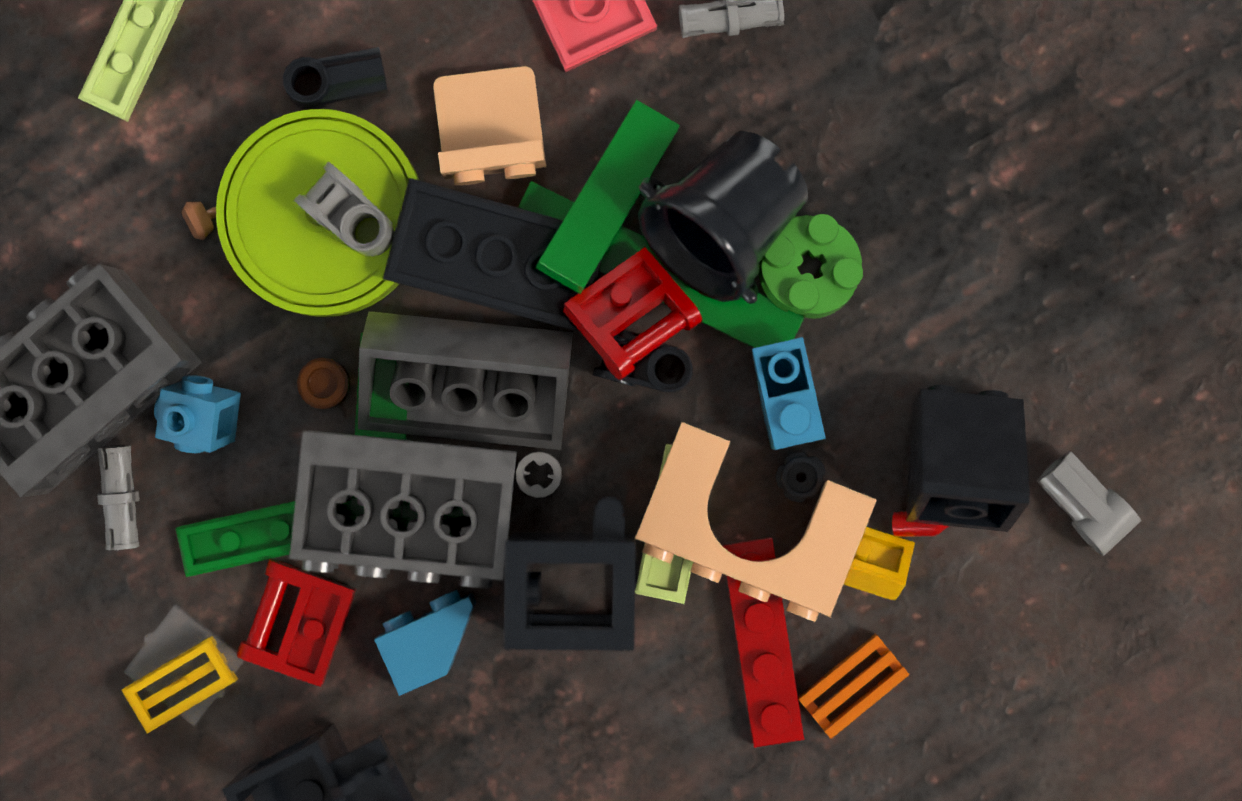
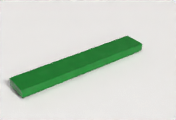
(751, 324)
(251, 537)

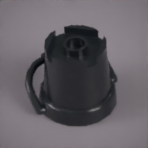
(722, 216)

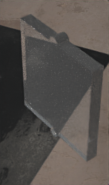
(173, 637)

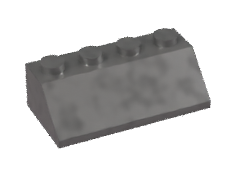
(468, 379)

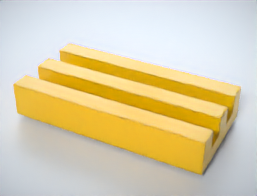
(217, 661)

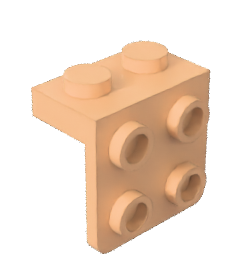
(489, 125)

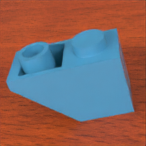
(787, 394)
(425, 646)

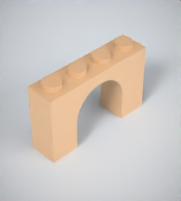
(805, 576)

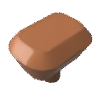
(198, 219)

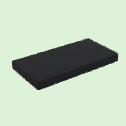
(477, 253)

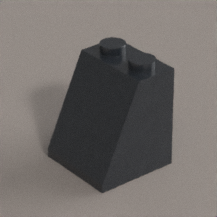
(967, 459)

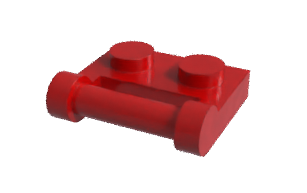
(624, 298)
(311, 628)

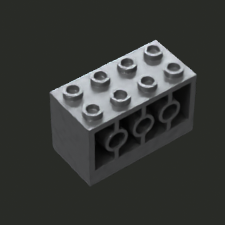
(103, 385)
(381, 477)

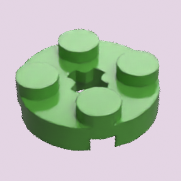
(840, 269)

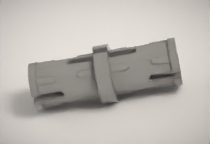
(729, 16)
(118, 497)

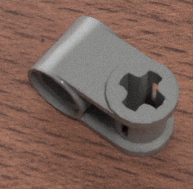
(341, 206)

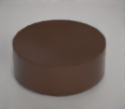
(323, 383)

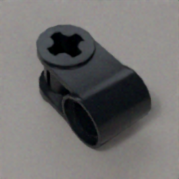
(645, 369)

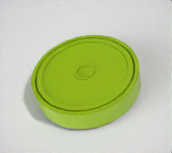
(277, 243)

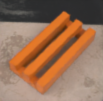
(863, 703)

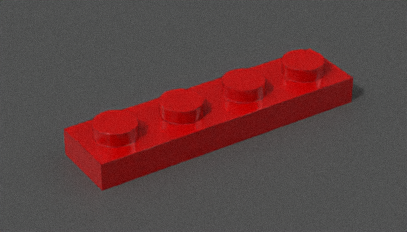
(764, 655)

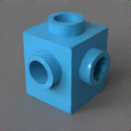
(196, 415)

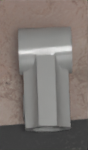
(1096, 513)

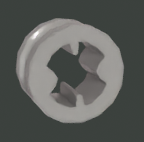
(537, 489)

